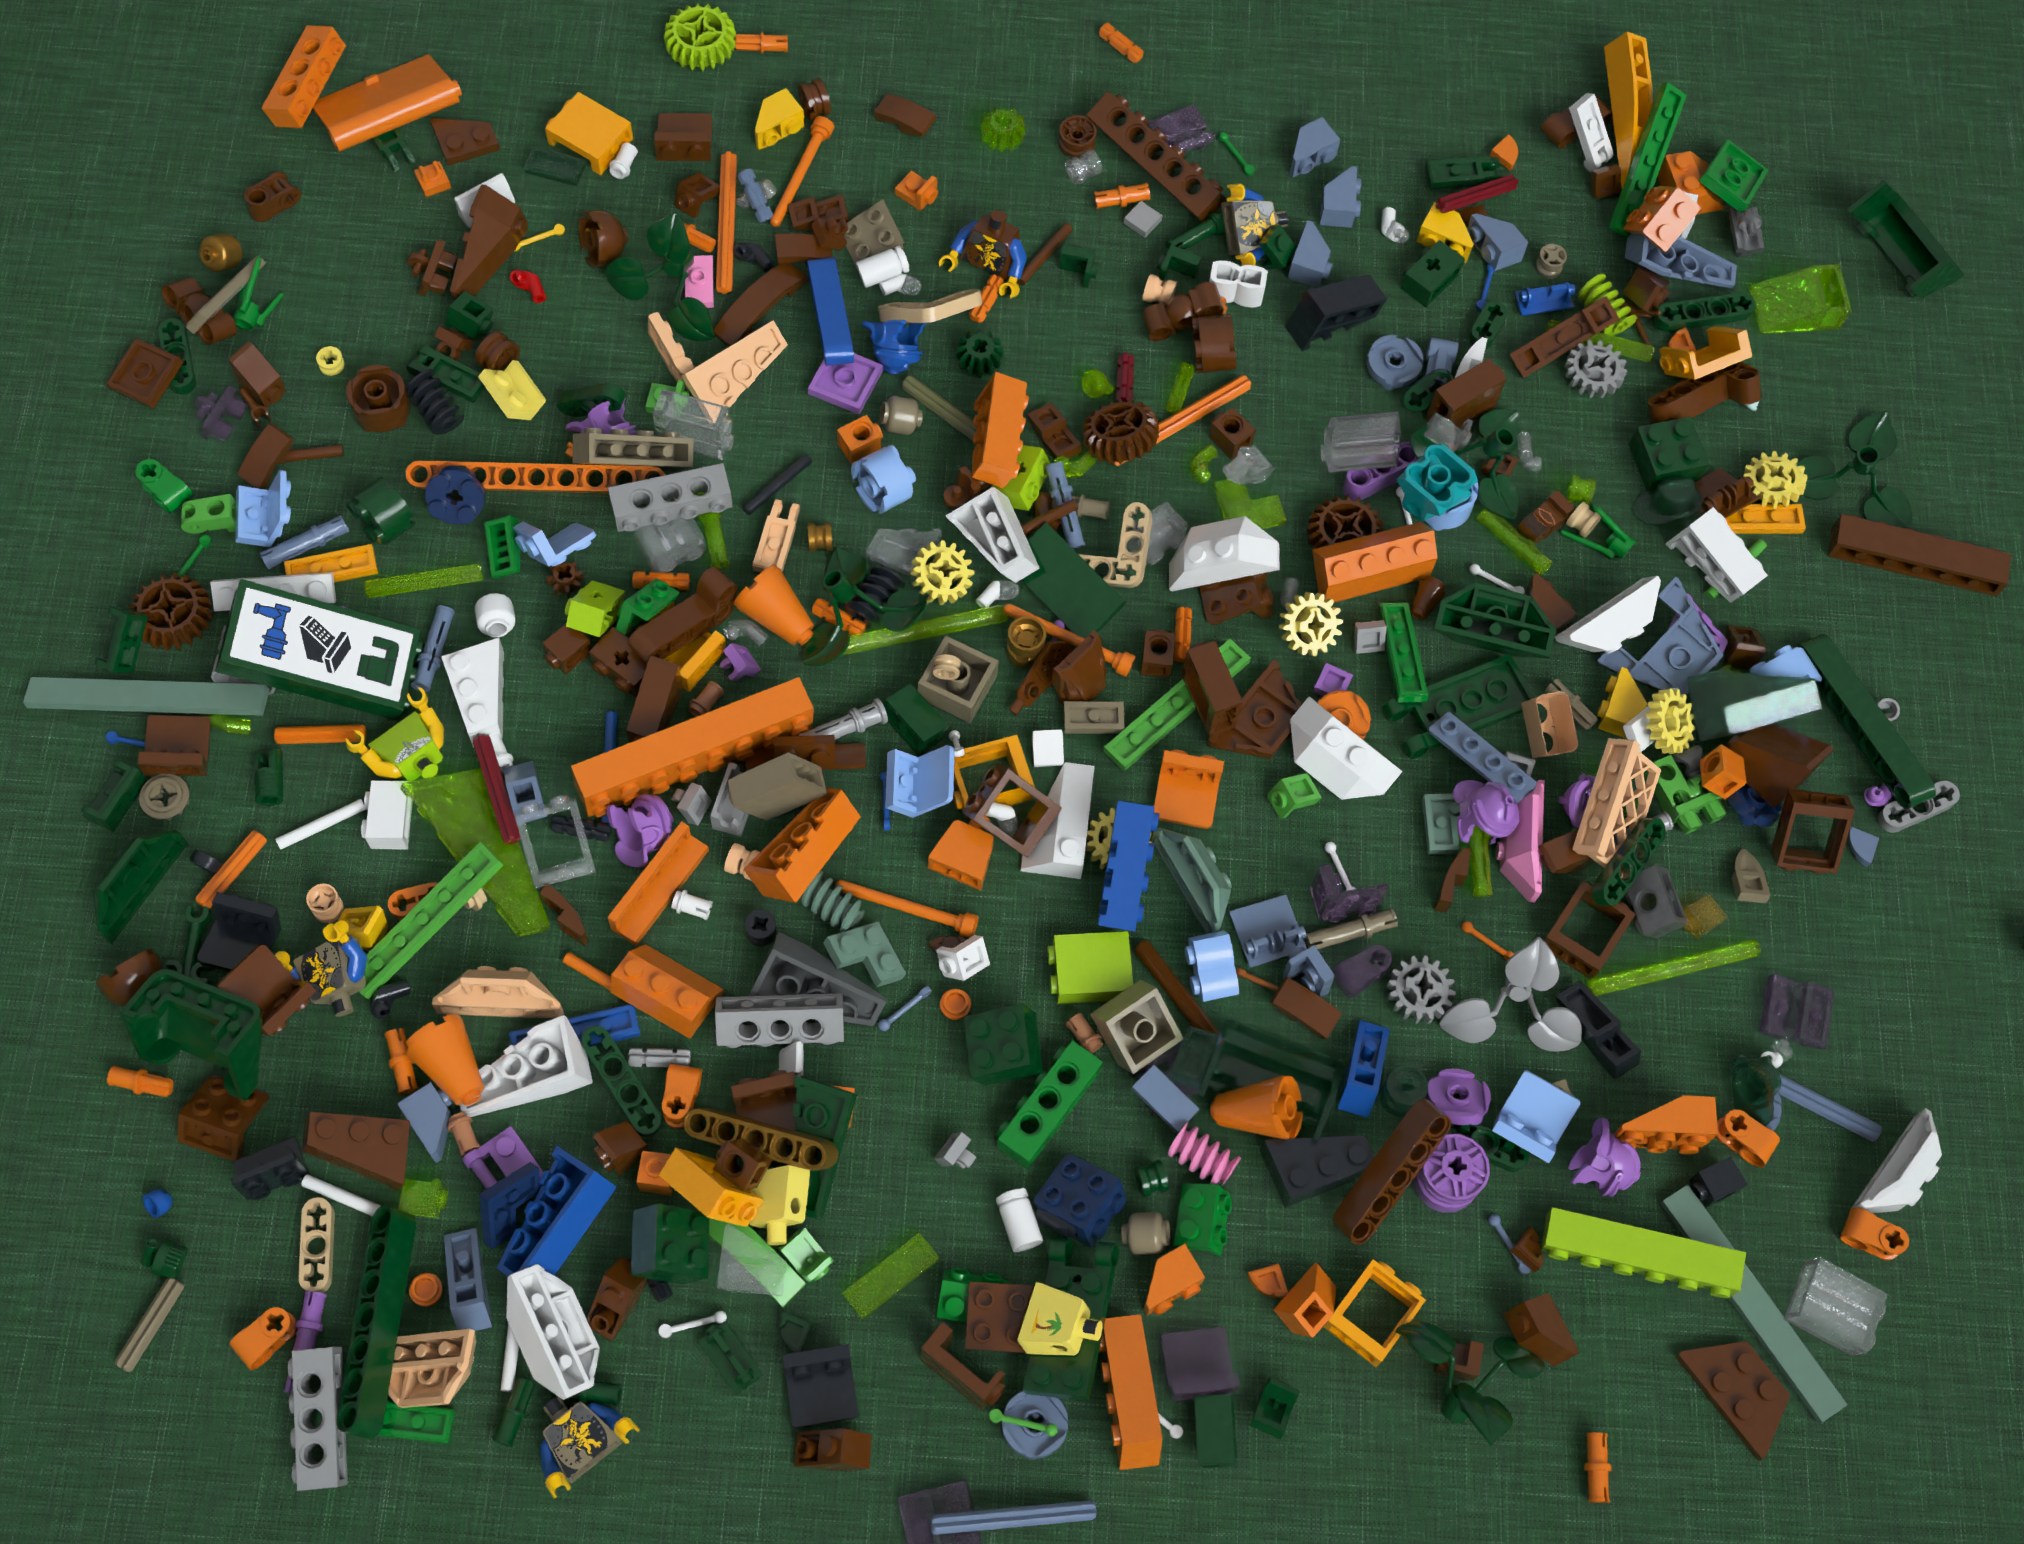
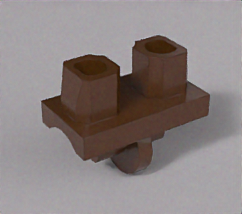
(441, 259)
(964, 489)

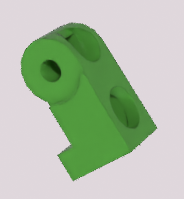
(209, 514)

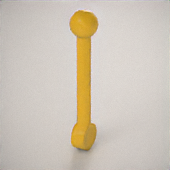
(558, 230)

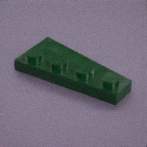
(823, 1113)

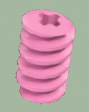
(1203, 1155)

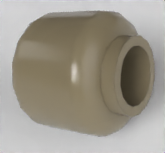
(900, 415)
(1146, 1233)

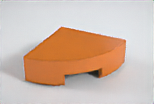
(1506, 152)
(1682, 340)
(1269, 1281)

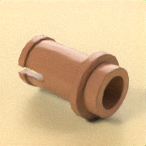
(705, 699)
(1084, 1033)
(463, 1133)

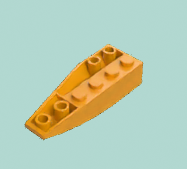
(1629, 94)

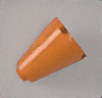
(776, 607)
(447, 1059)
(1261, 1108)

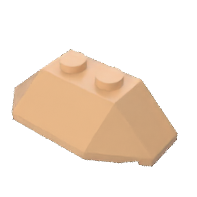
(498, 994)
(431, 1367)

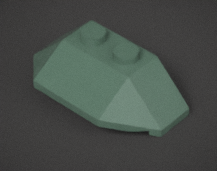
(1195, 875)

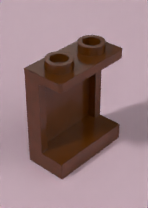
(957, 1375)

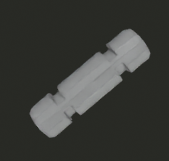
(658, 1057)

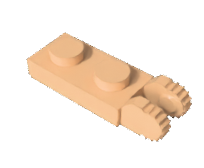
(670, 351)
(776, 538)

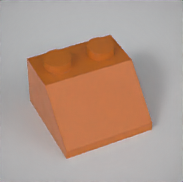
(1684, 171)

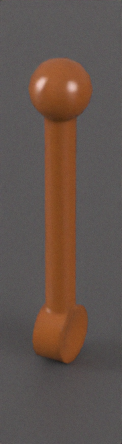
(1243, 974)

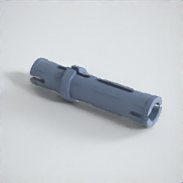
(1055, 473)
(300, 544)
(429, 659)

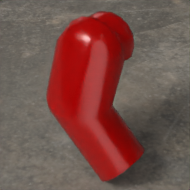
(529, 282)

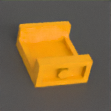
(589, 131)
(1724, 349)
(696, 656)

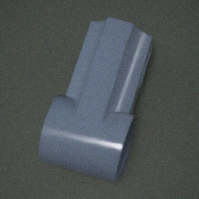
(1440, 354)

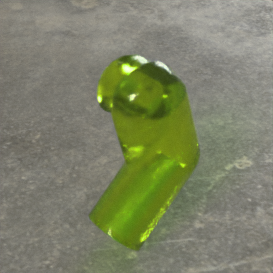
(1200, 462)
(1077, 468)
(230, 725)

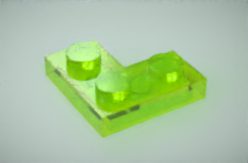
(1236, 503)

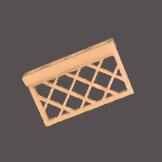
(1609, 794)

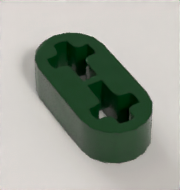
(1483, 323)
(1422, 385)

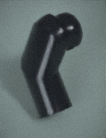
(753, 253)
(385, 997)

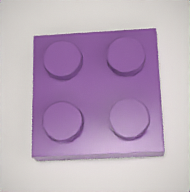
(846, 383)

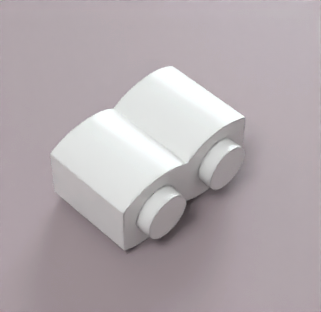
(1239, 284)

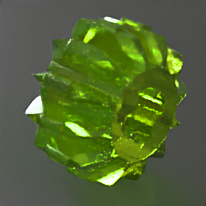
(1002, 129)

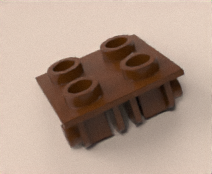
(1724, 493)
(996, 1316)

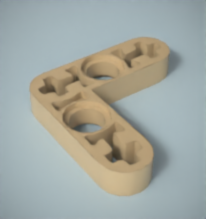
(933, 311)
(1127, 559)

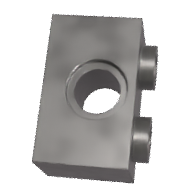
(1668, 912)

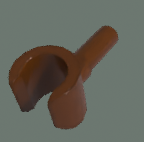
(256, 411)

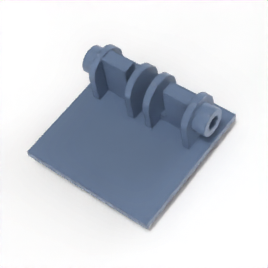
(1268, 930)

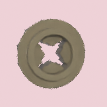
(153, 790)

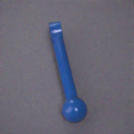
(1481, 303)
(112, 738)
(886, 818)

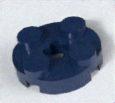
(449, 510)
(1753, 808)

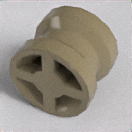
(1548, 254)

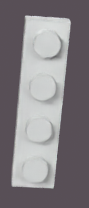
(313, 585)

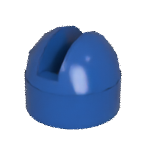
(157, 1202)

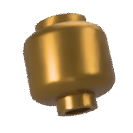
(220, 252)

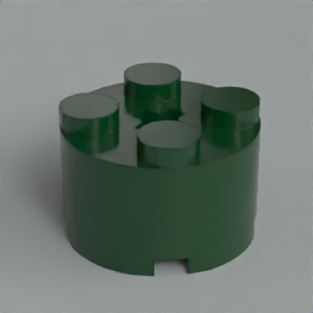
(381, 511)

